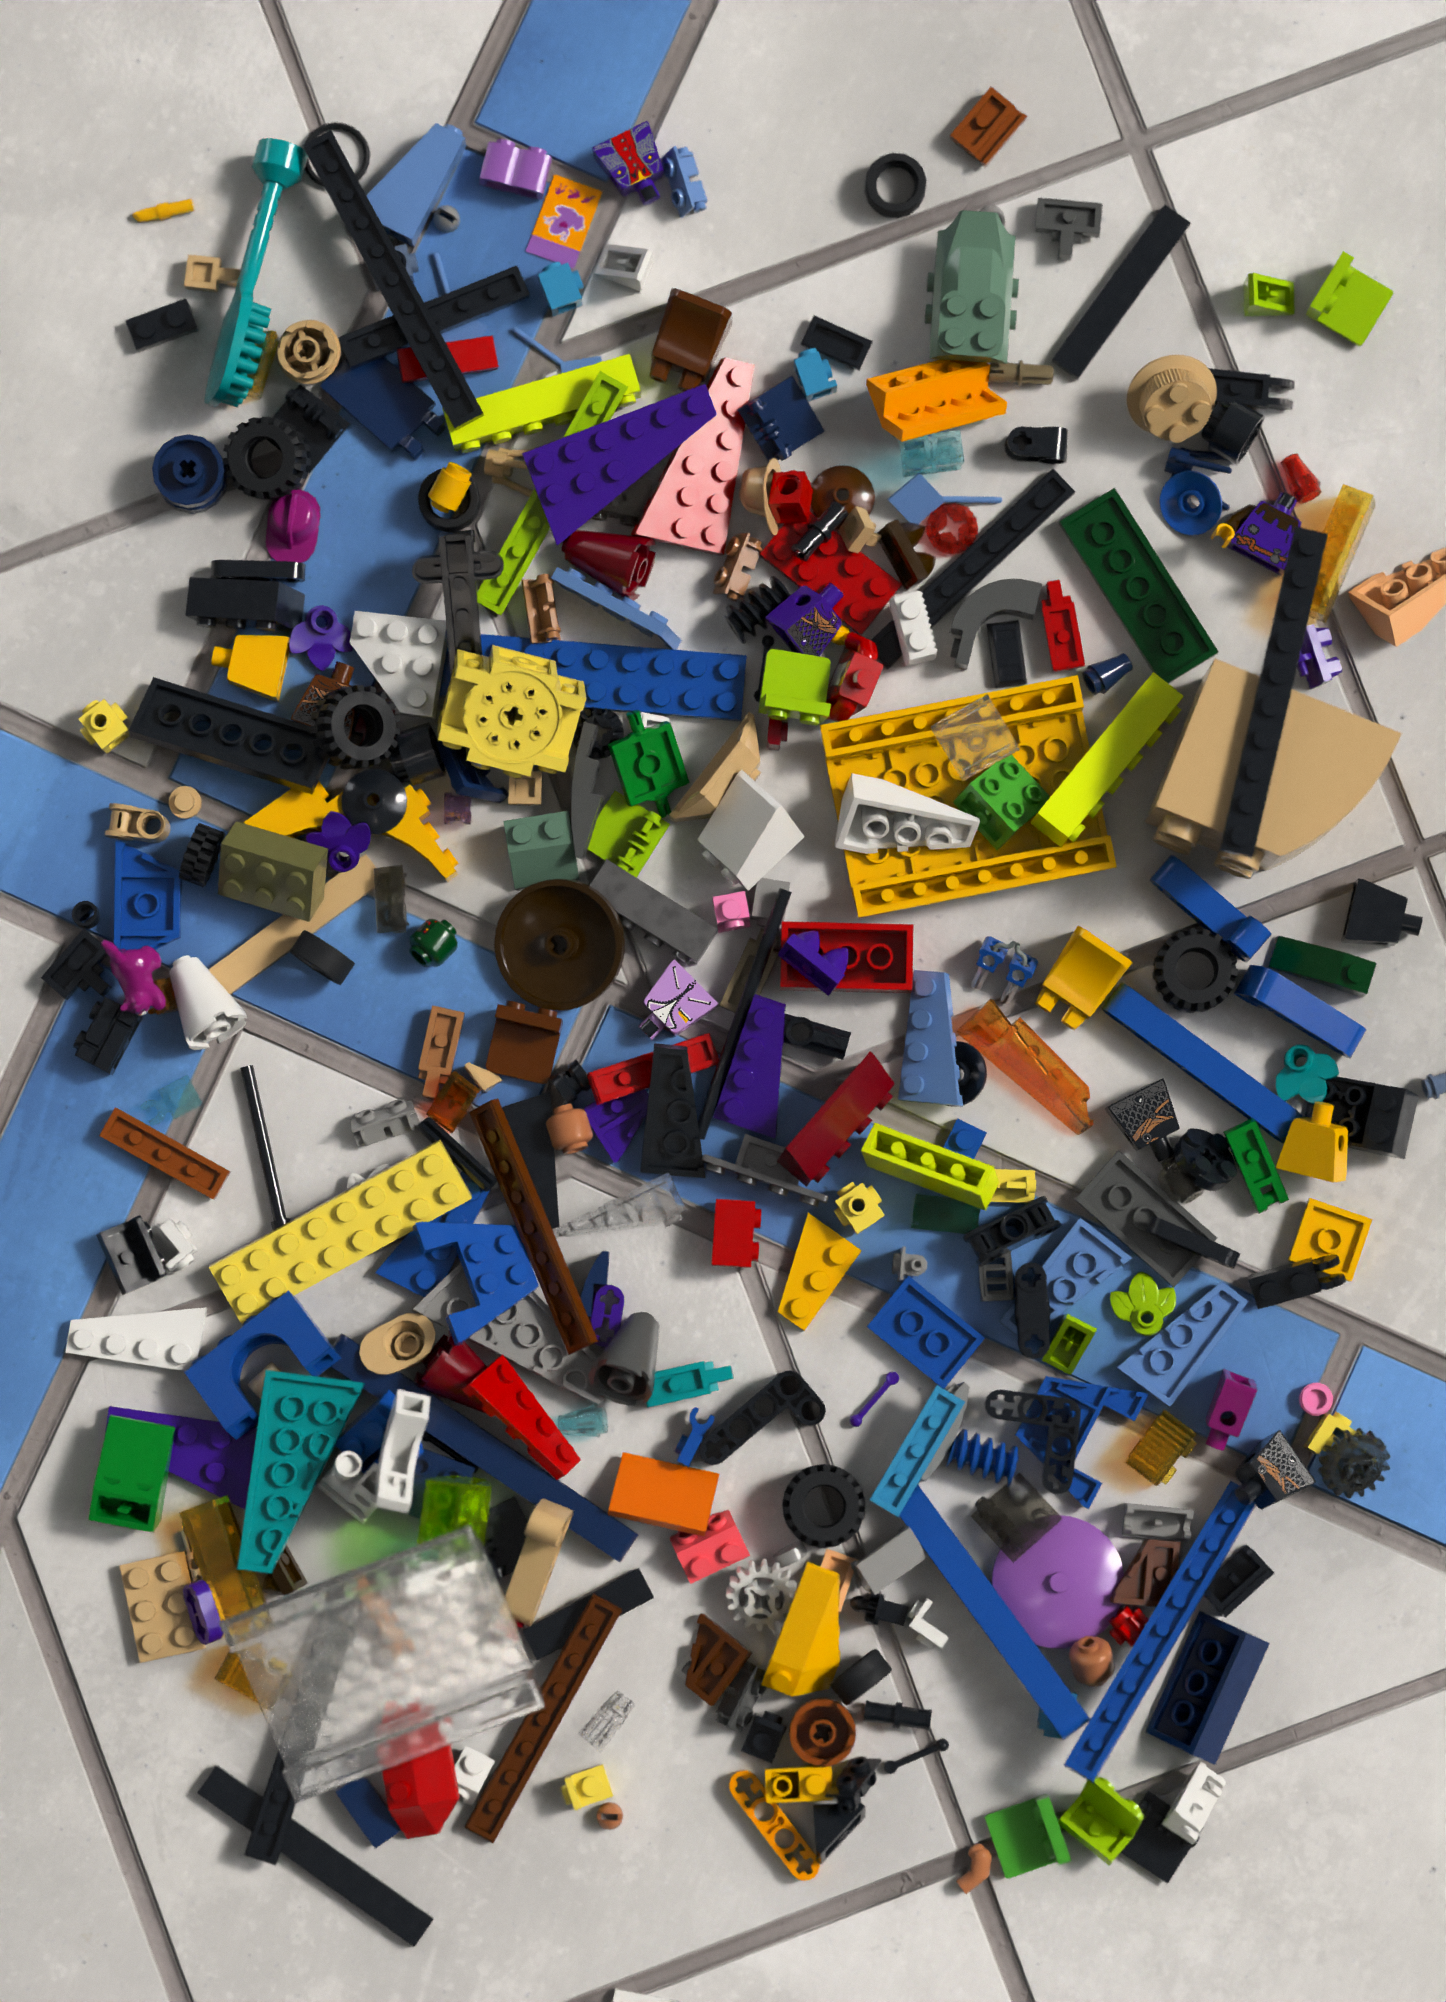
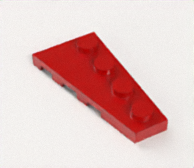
(516, 1406)

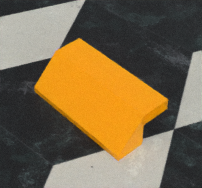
(934, 397)

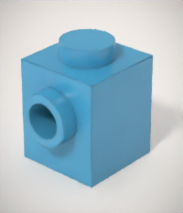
(561, 287)

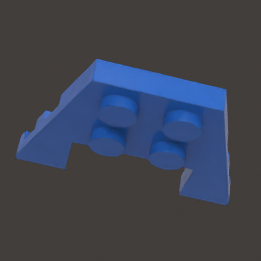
(493, 1265)
(1090, 1401)

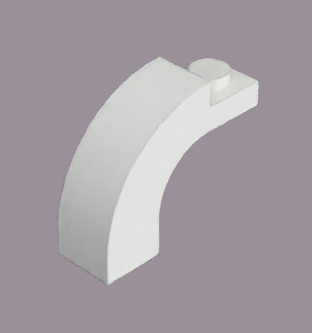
(400, 1450)

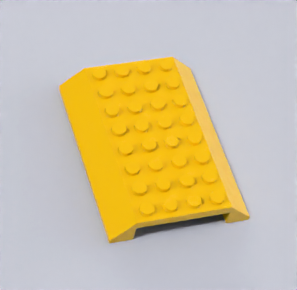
(904, 751)

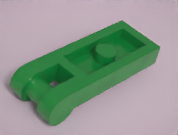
(1255, 1164)

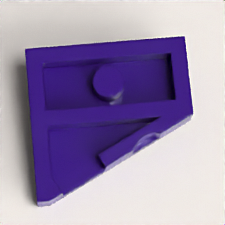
(617, 1121)

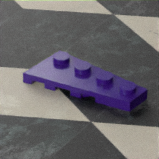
(754, 1076)

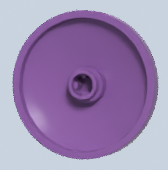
(1062, 1584)

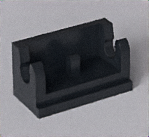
(1237, 1580)

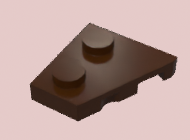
(715, 1660)

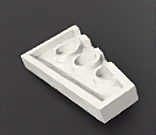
(150, 1339)

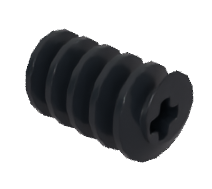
(756, 609)

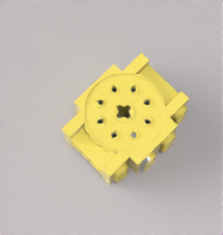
(511, 712)

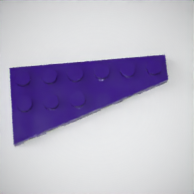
(597, 464)

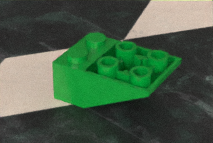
(132, 1474)

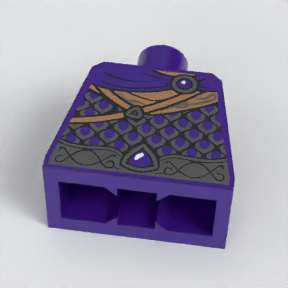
(807, 619)

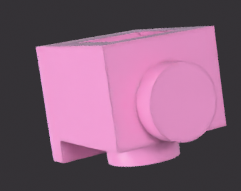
(731, 911)

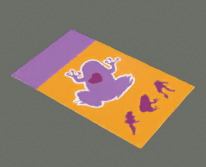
(564, 221)

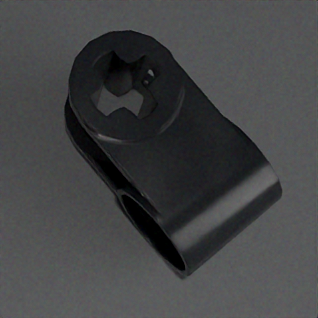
(1044, 445)

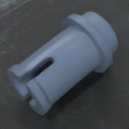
(1434, 1085)

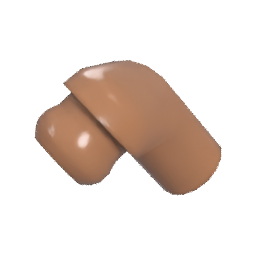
(979, 1868)

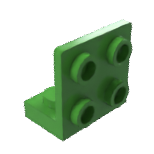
(1002, 800)
(1027, 1836)

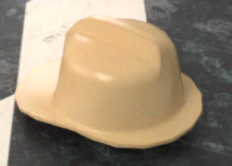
(756, 491)
(398, 1344)

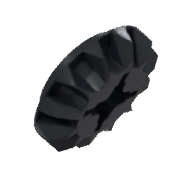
(606, 719)

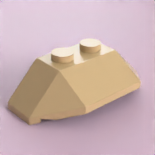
(737, 754)

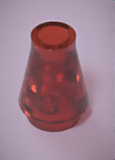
(1300, 479)

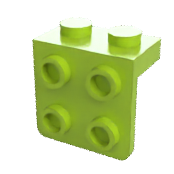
(795, 687)
(1102, 1820)

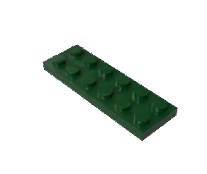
(1138, 587)

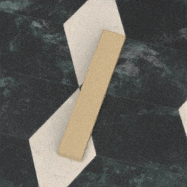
(280, 936)

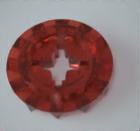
(947, 542)

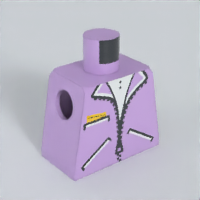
(675, 1002)

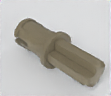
(1022, 373)

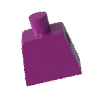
(1232, 1394)

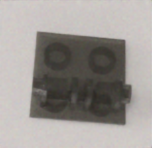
(1015, 1517)

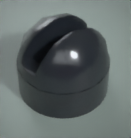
(84, 910)

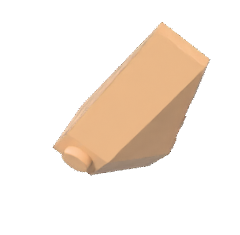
(1403, 601)

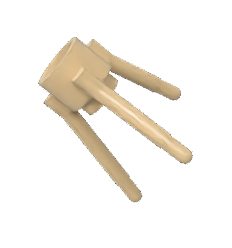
(501, 464)

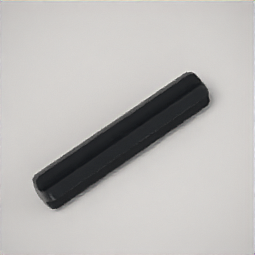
(458, 1154)

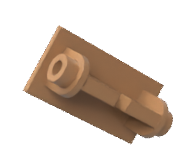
(740, 552)
(541, 609)

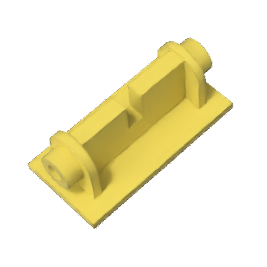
(1015, 1186)

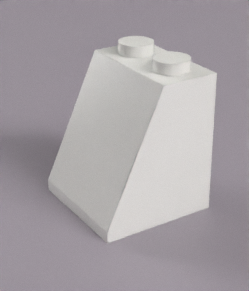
(748, 833)

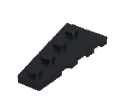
(671, 1120)
(529, 1129)

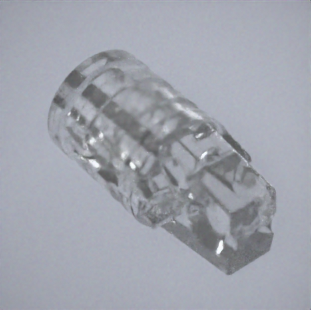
(607, 1720)

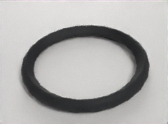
(341, 126)

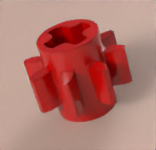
(1127, 1625)

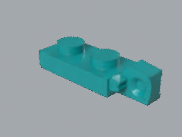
(687, 1382)

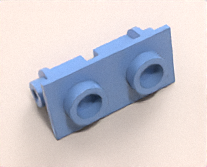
(678, 168)

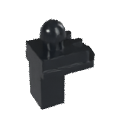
(879, 1609)

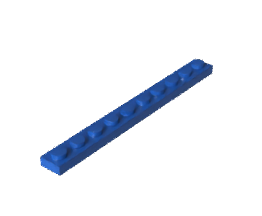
(1159, 1635)

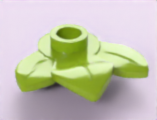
(1141, 1300)

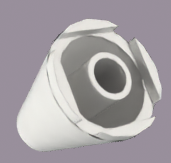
(203, 1004)

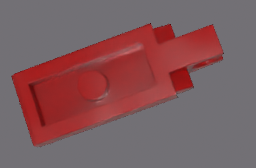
(1061, 629)

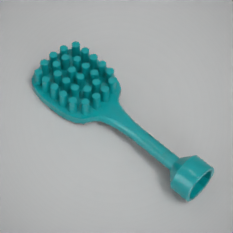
(278, 167)

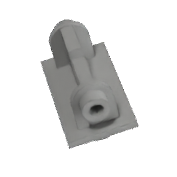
(371, 1123)
(908, 1264)

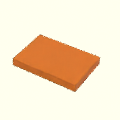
(663, 1494)

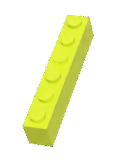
(540, 403)
(1107, 759)

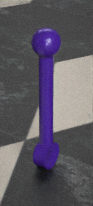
(891, 1379)

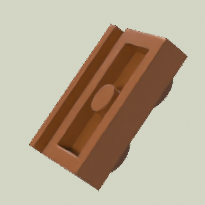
(988, 126)

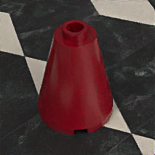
(612, 559)
(450, 1370)

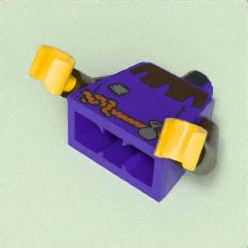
(1261, 532)

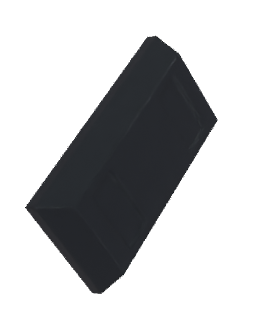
(836, 342)
(1006, 654)

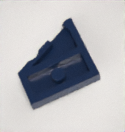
(466, 778)

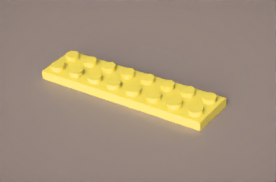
(341, 1231)

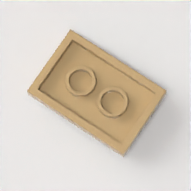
(158, 1606)

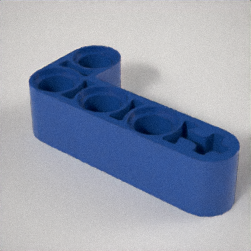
(1210, 908)
(1300, 1009)

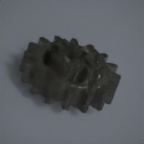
(1354, 1463)

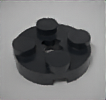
(1205, 1158)

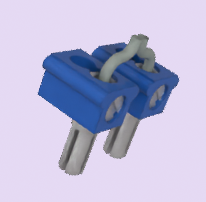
(994, 952)

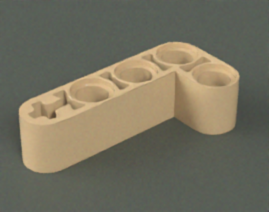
(537, 1559)

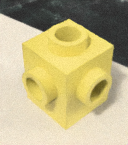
(112, 732)
(858, 1220)

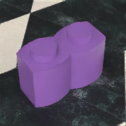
(515, 169)

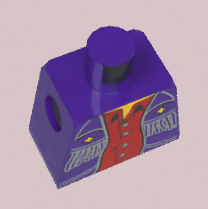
(632, 162)

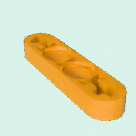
(772, 1826)

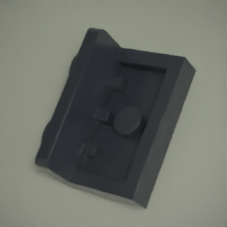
(132, 1254)

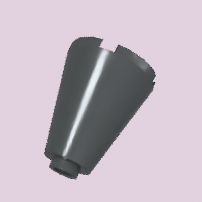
(629, 1361)

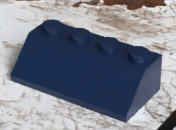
(1207, 1687)

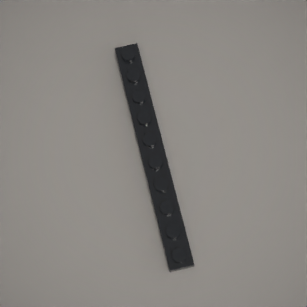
(393, 280)
(1273, 692)

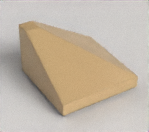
(484, 1079)

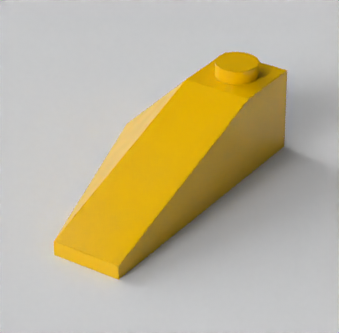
(809, 1639)

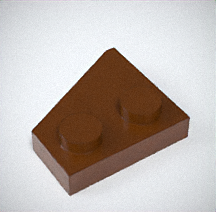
(1148, 1574)

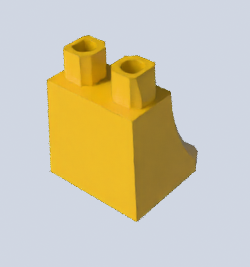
(1082, 977)

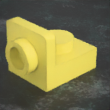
(1323, 1432)
(586, 1787)

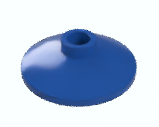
(1181, 512)

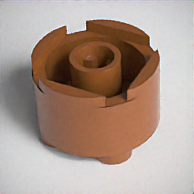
(817, 1750)

